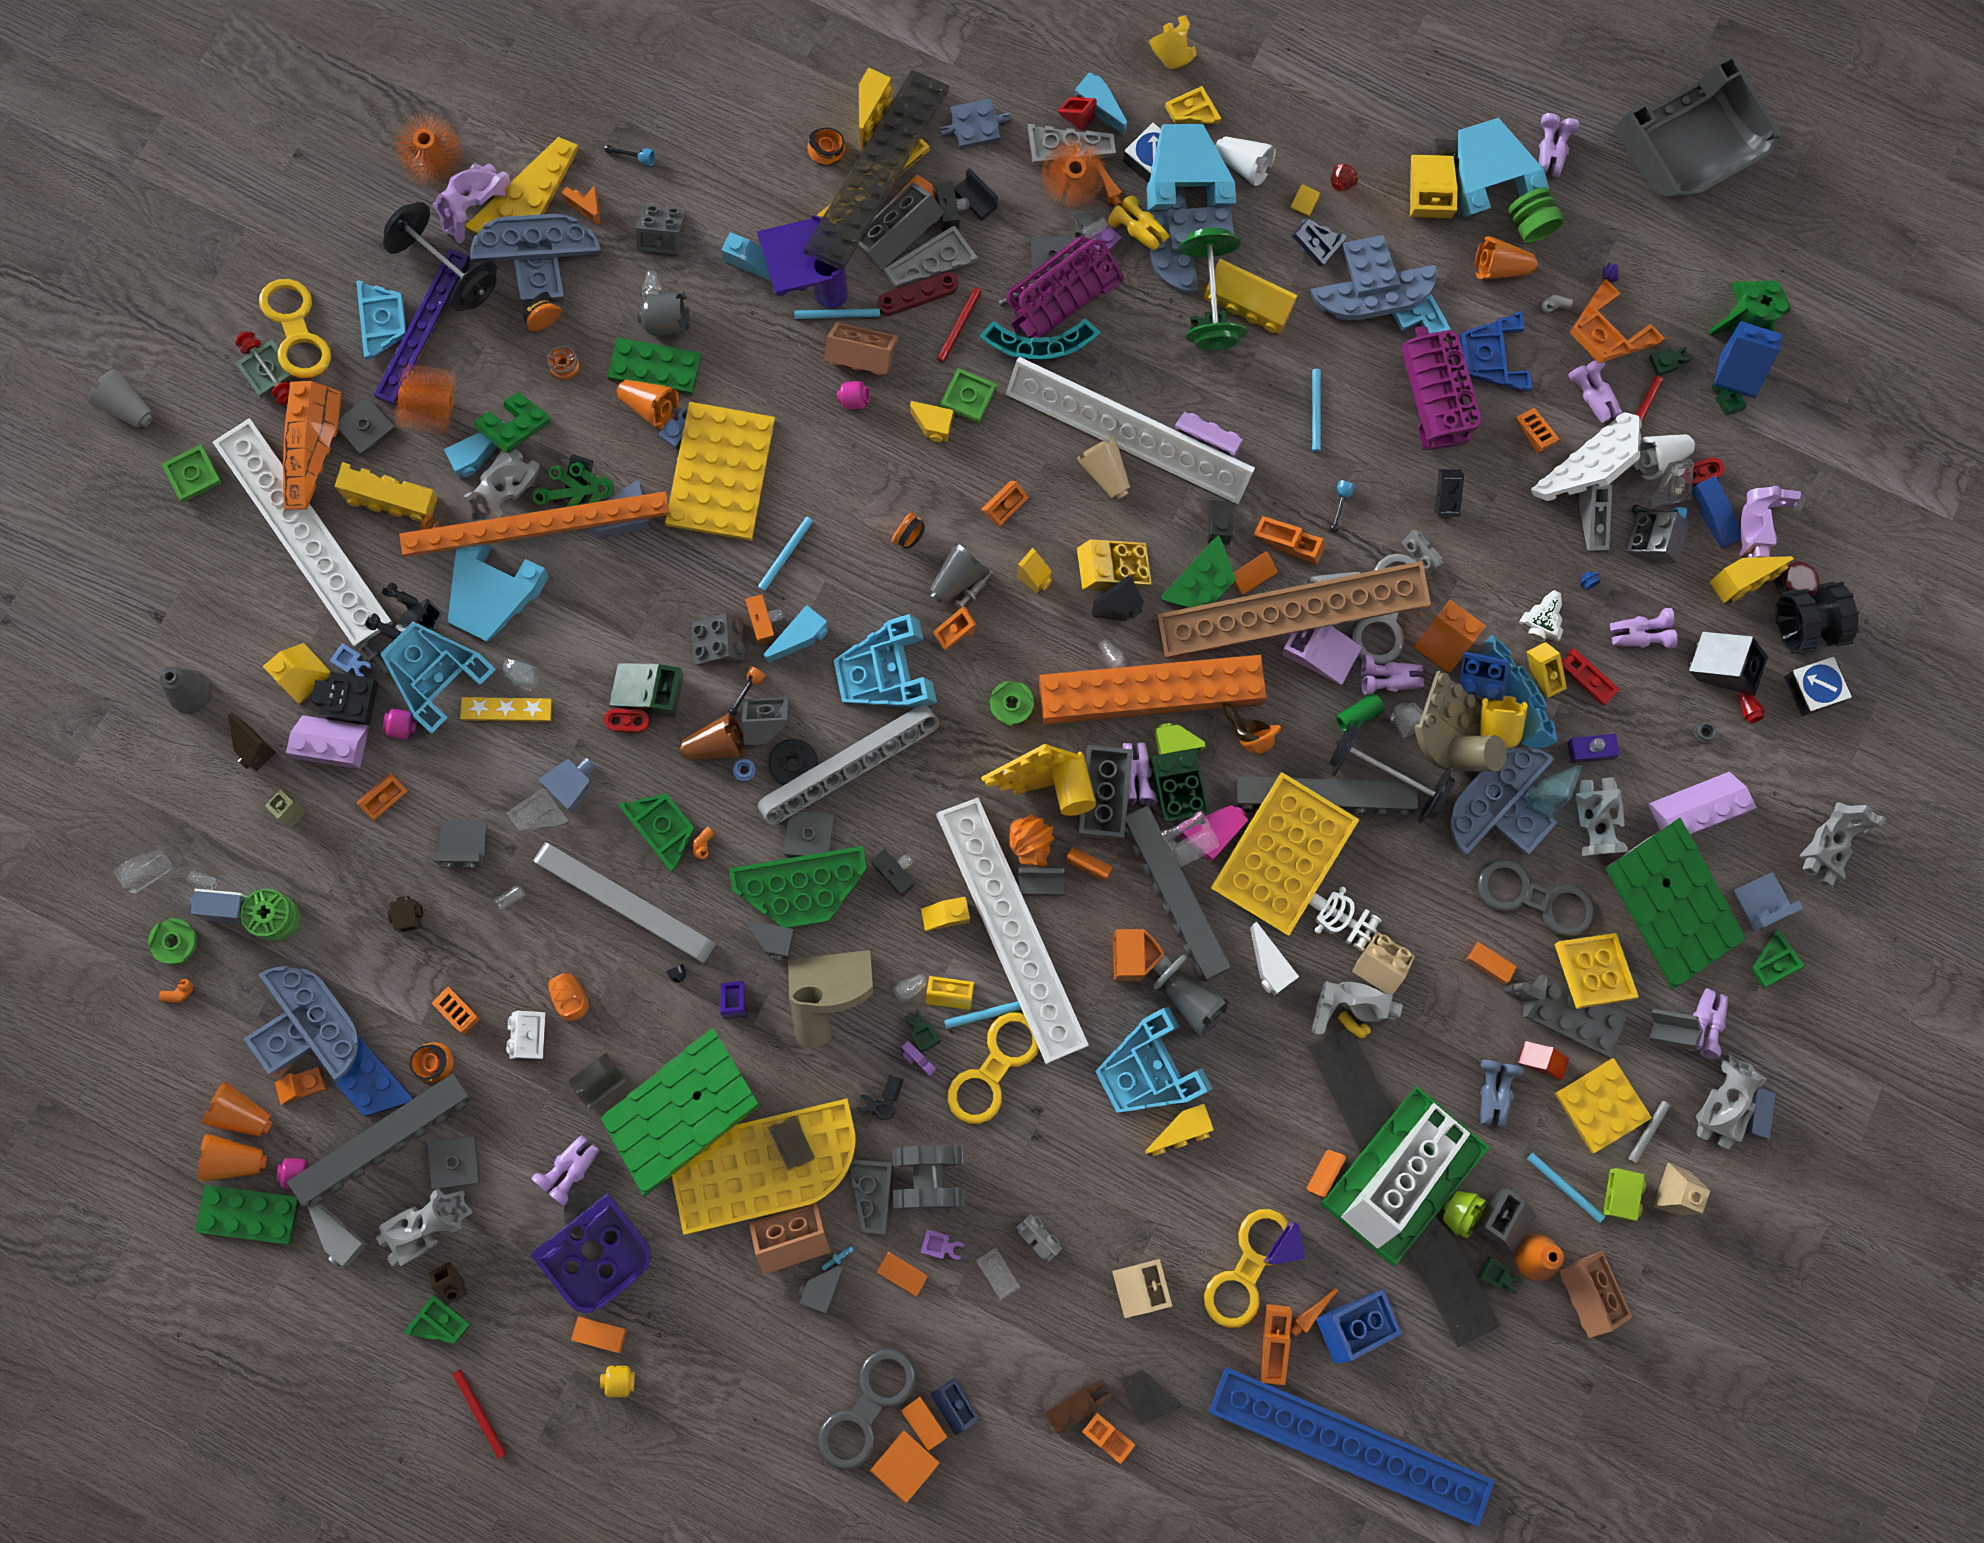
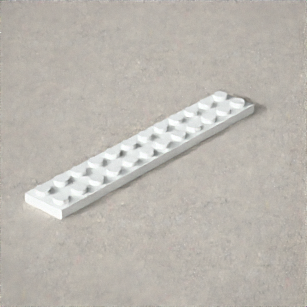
(1132, 430)
(301, 533)
(1012, 930)

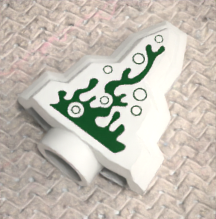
(1544, 619)

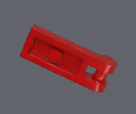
(1589, 677)

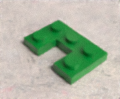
(527, 422)

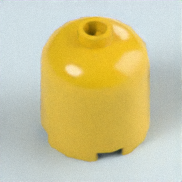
(1504, 720)

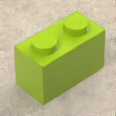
(1624, 1195)

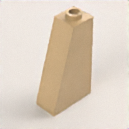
(1681, 1192)

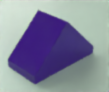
(733, 1000)
(1287, 1247)

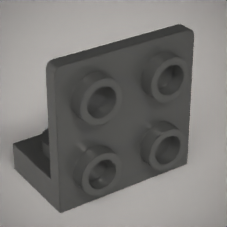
(660, 229)

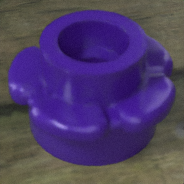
(1610, 272)

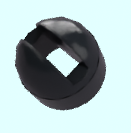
(677, 974)

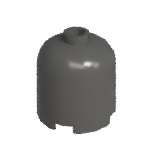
(665, 314)

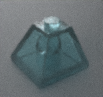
(1552, 793)

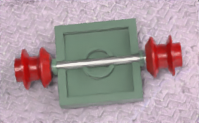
(263, 368)

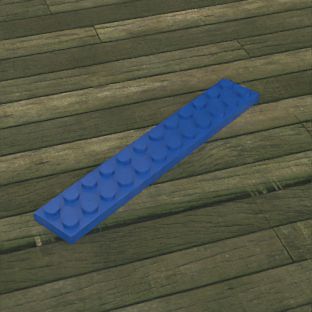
(1351, 1446)

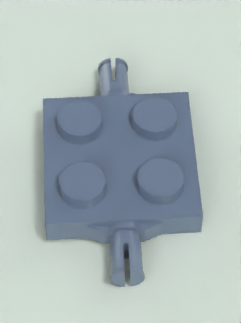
(975, 123)

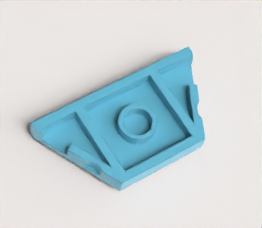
(380, 318)

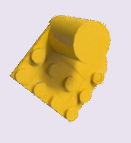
(1045, 768)

